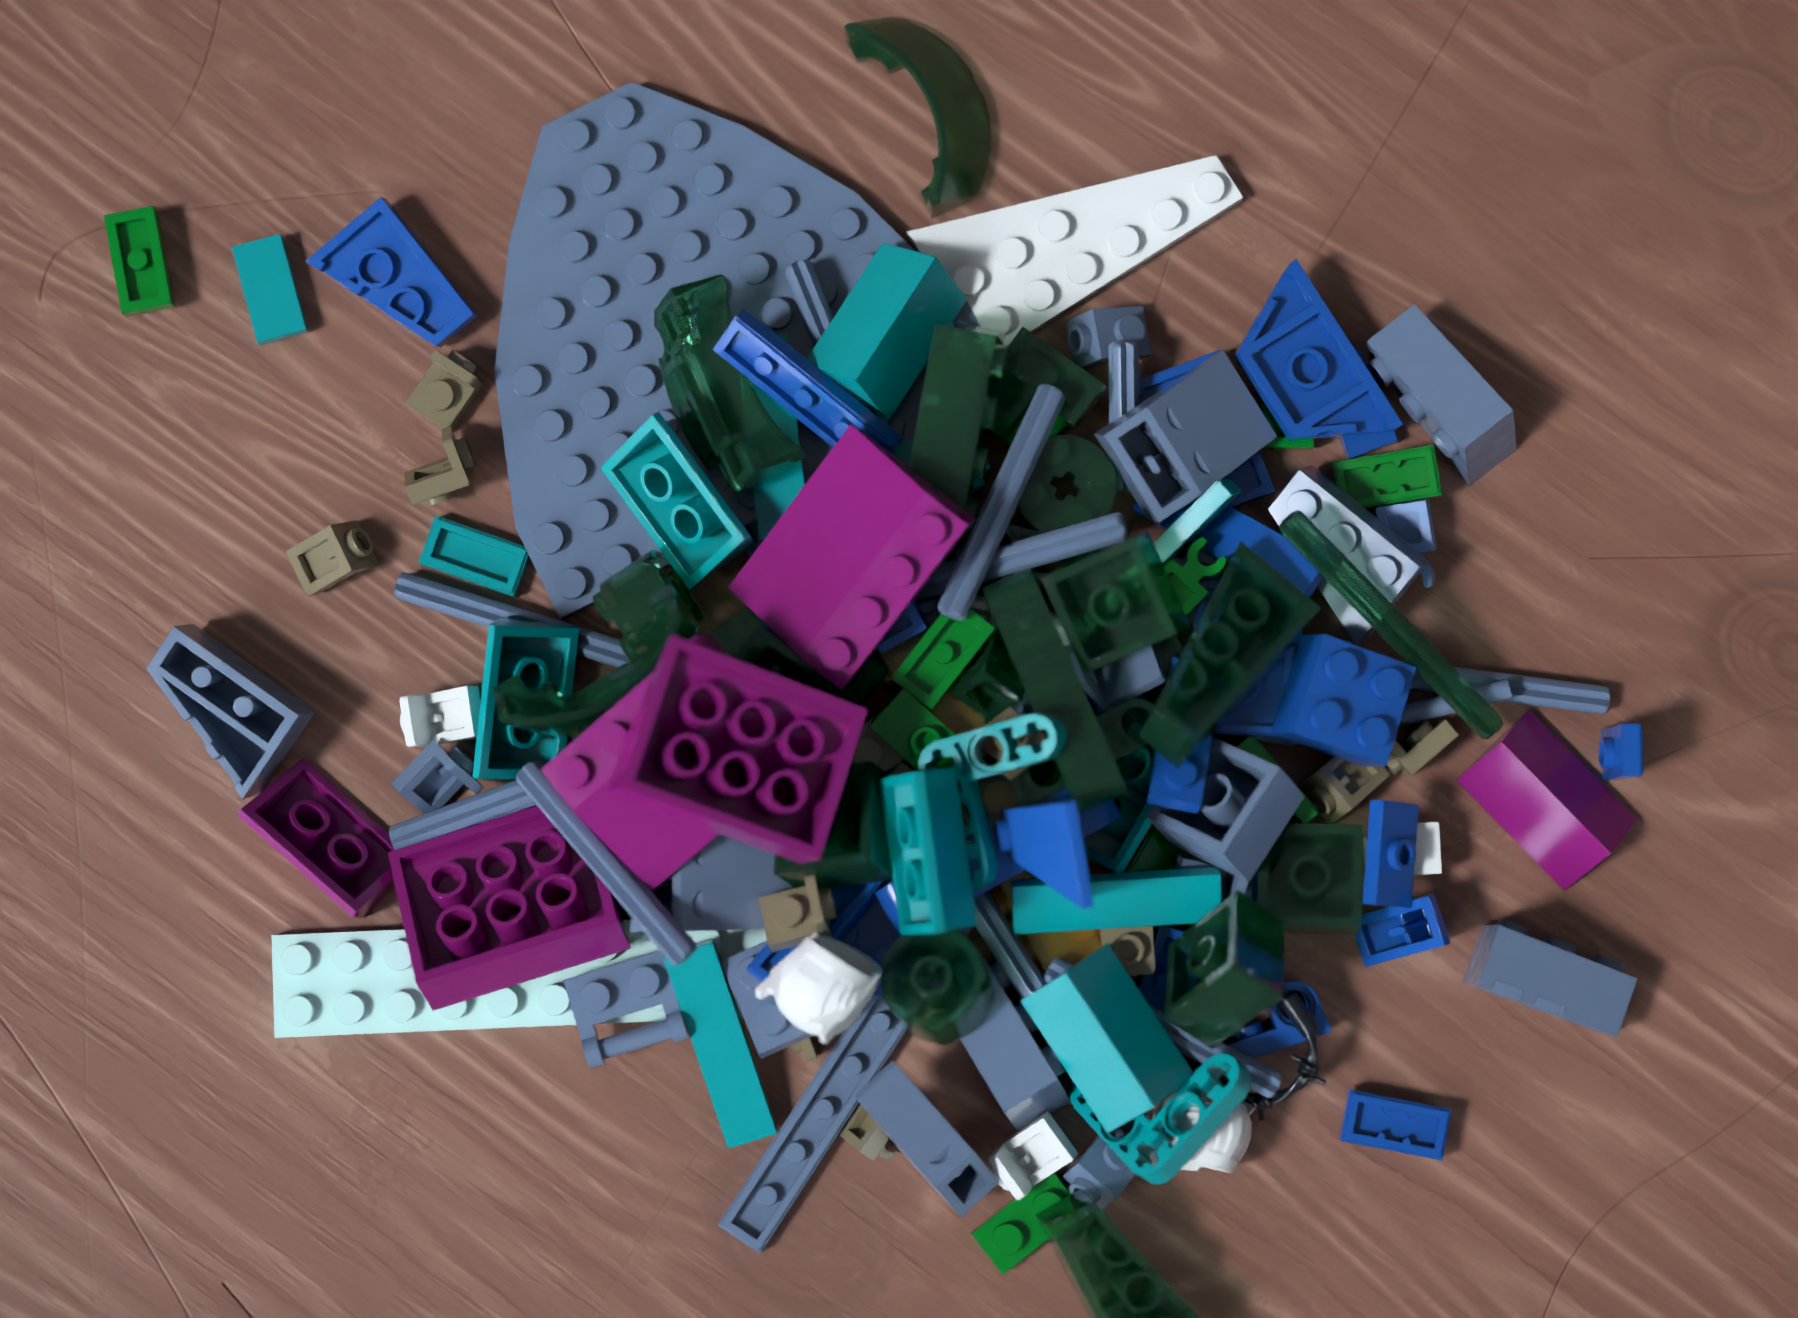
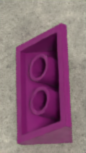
(1547, 800)
(324, 837)

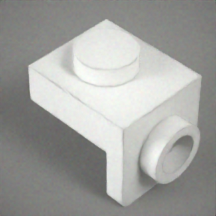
(440, 716)
(1031, 1155)

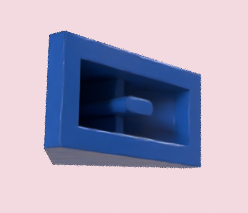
(1401, 932)

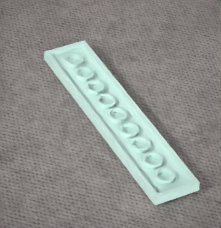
(369, 986)

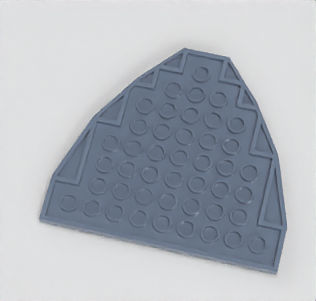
(609, 220)

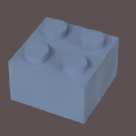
(1239, 815)

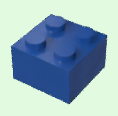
(1343, 700)

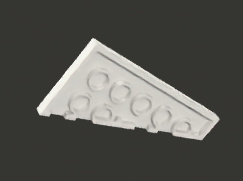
(1056, 251)

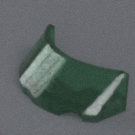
(951, 94)
(711, 396)
(547, 710)

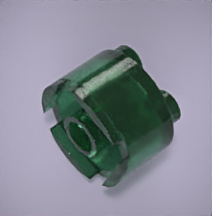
(1092, 480)
(626, 599)
(932, 1013)

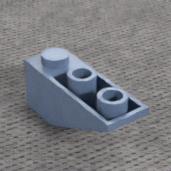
(926, 1139)

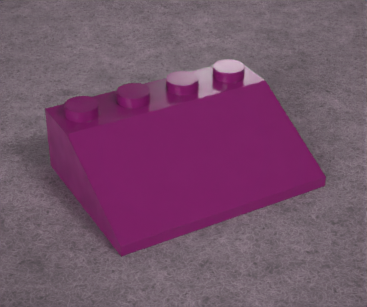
(850, 556)
(738, 751)
(641, 837)
(500, 907)

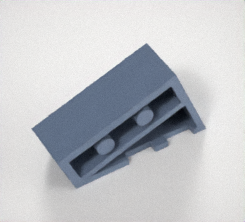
(230, 704)
(1550, 977)
(1011, 1061)

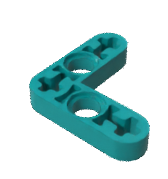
(971, 768)
(1151, 1133)

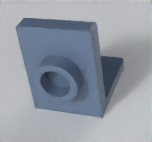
(1122, 678)

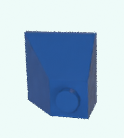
(1049, 845)

